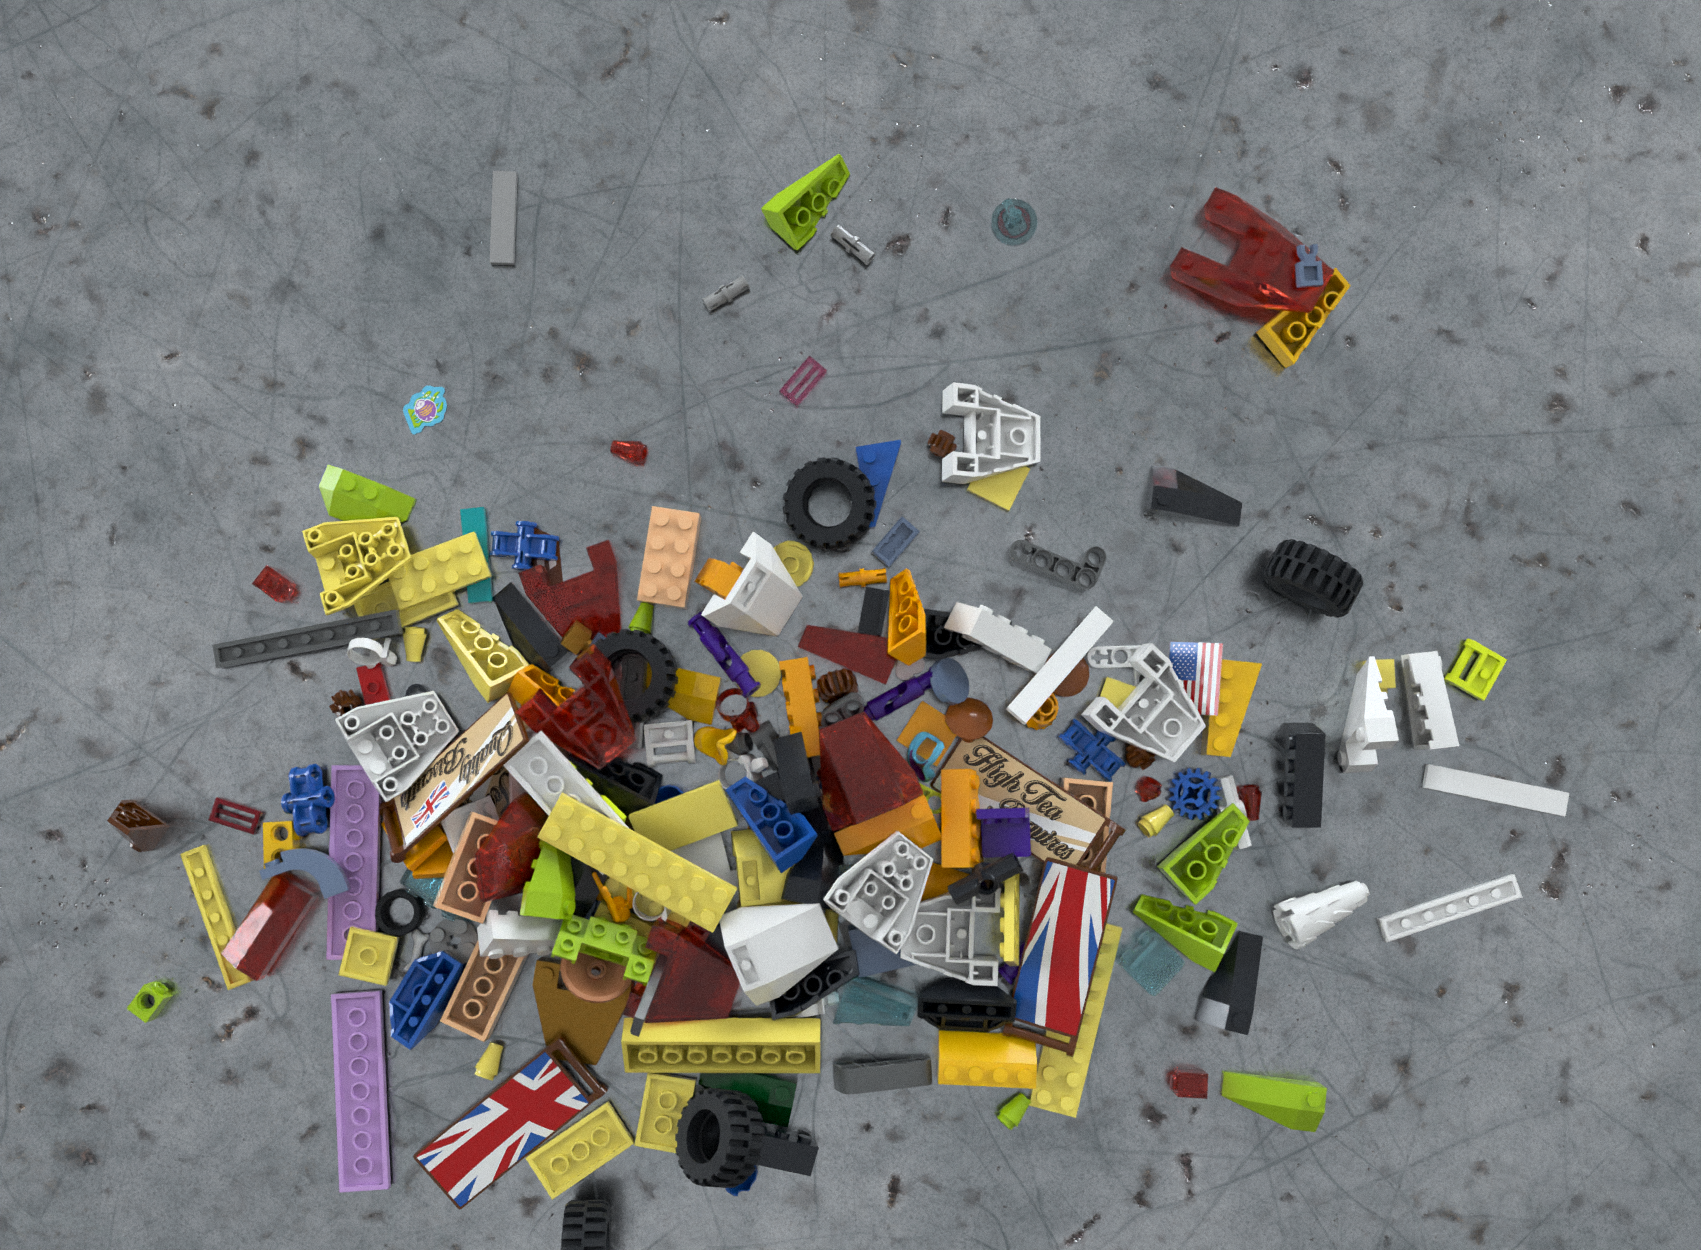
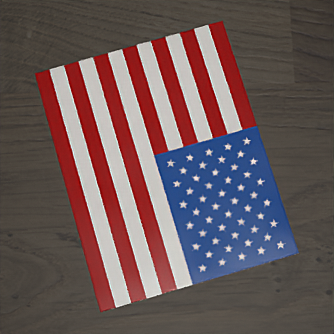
(1200, 672)

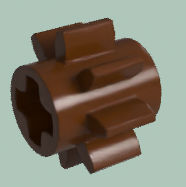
(941, 444)
(344, 702)
(1139, 757)

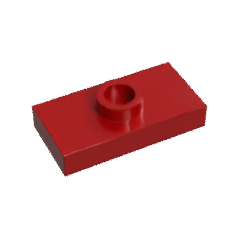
(373, 684)

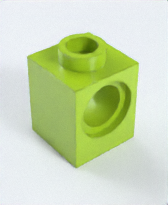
(142, 1008)

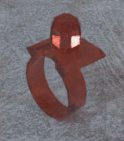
(744, 720)

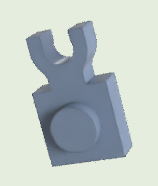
(1309, 270)

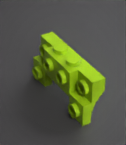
(608, 942)

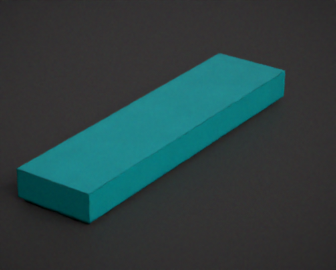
(475, 521)

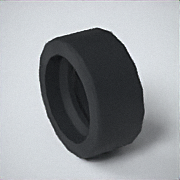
(386, 926)

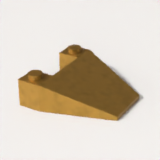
(580, 1022)

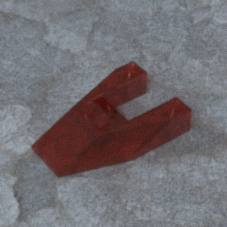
(1262, 268)

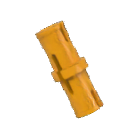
(862, 577)

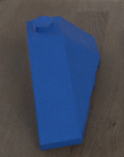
(780, 834)

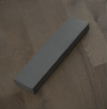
(648, 995)

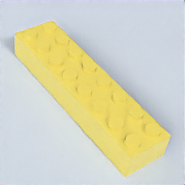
(724, 1046)

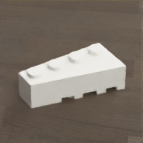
(998, 636)
(1428, 702)
(516, 935)

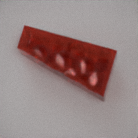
(850, 650)

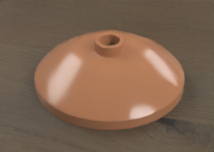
(593, 988)

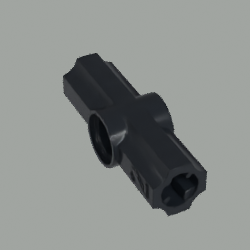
(985, 878)

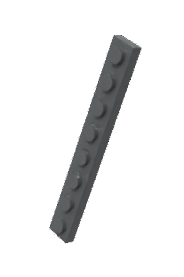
(307, 638)

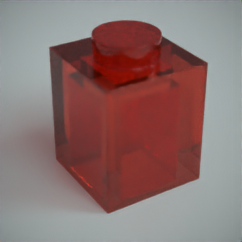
(1189, 1083)

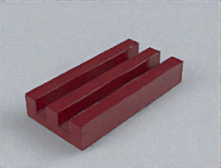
(255, 821)

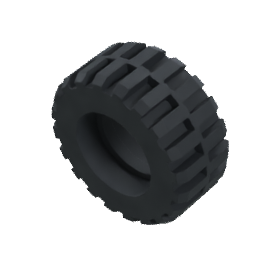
(798, 496)
(1313, 578)
(661, 664)
(701, 1153)
(586, 1225)

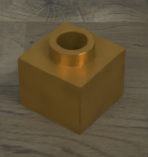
(577, 638)

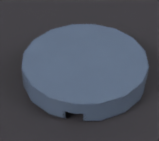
(949, 681)

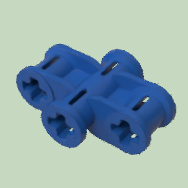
(524, 545)
(1098, 755)
(308, 800)

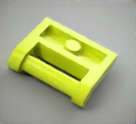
(1481, 675)

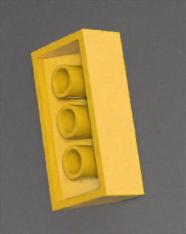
(985, 1060)

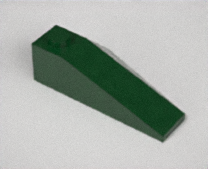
(769, 1091)

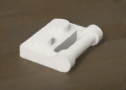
(669, 735)

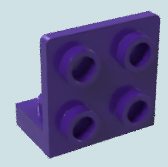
(1005, 832)

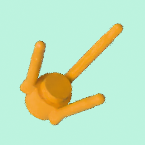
(617, 906)

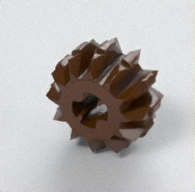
(836, 685)

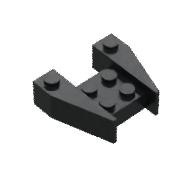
(801, 785)

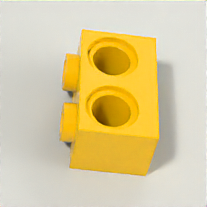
(274, 844)

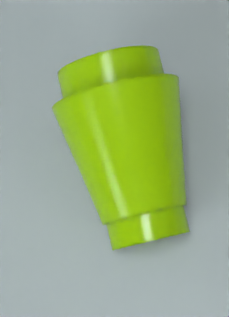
(643, 618)
(1013, 1112)

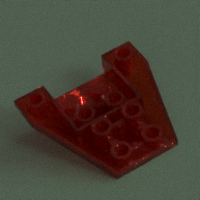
(862, 773)
(509, 850)

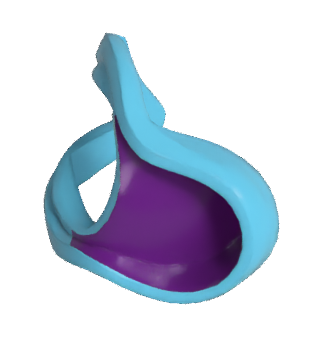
(922, 769)

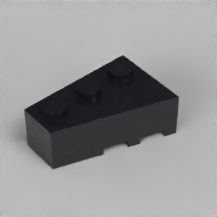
(788, 1151)

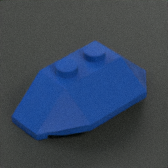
(423, 997)

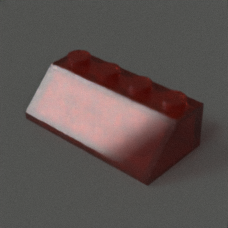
(268, 926)

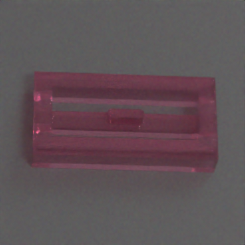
(790, 396)

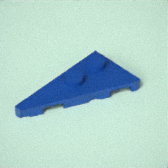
(877, 464)

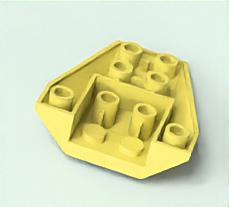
(355, 557)
(757, 875)

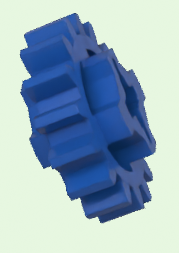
(1203, 787)

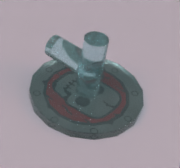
(1014, 221)

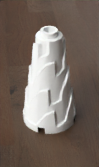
(1317, 912)

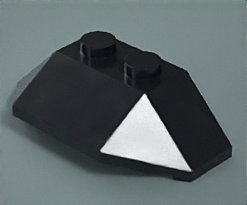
(966, 1006)

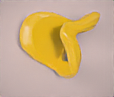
(712, 742)

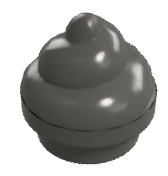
(741, 744)

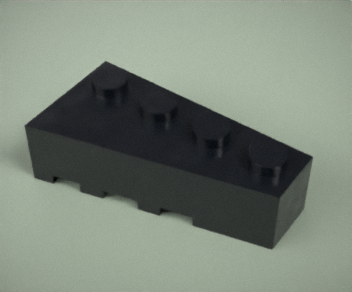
(1303, 774)

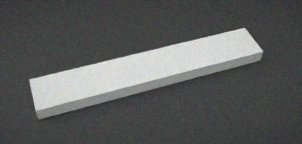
(1059, 665)
(1495, 790)
(1449, 908)

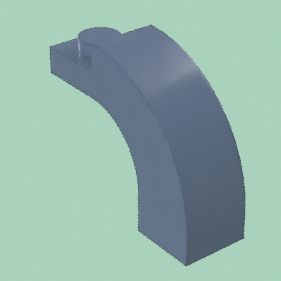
(321, 866)

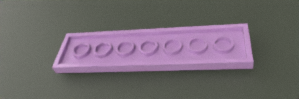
(356, 848)
(360, 1091)

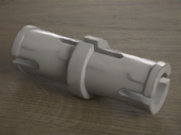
(853, 244)
(726, 293)

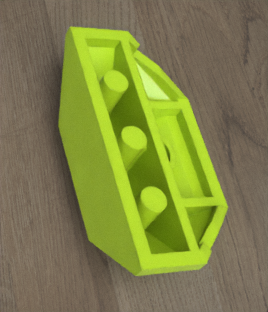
(359, 498)

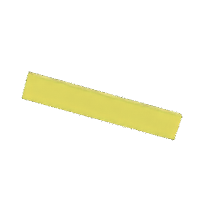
(213, 910)

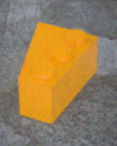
(719, 577)

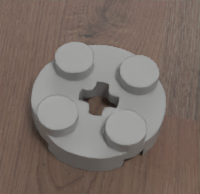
(460, 929)

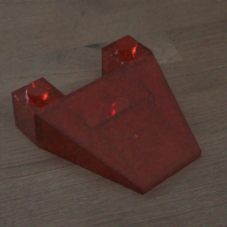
(588, 598)
(588, 721)
(694, 981)

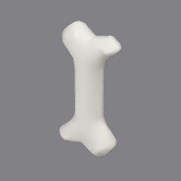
(419, 940)

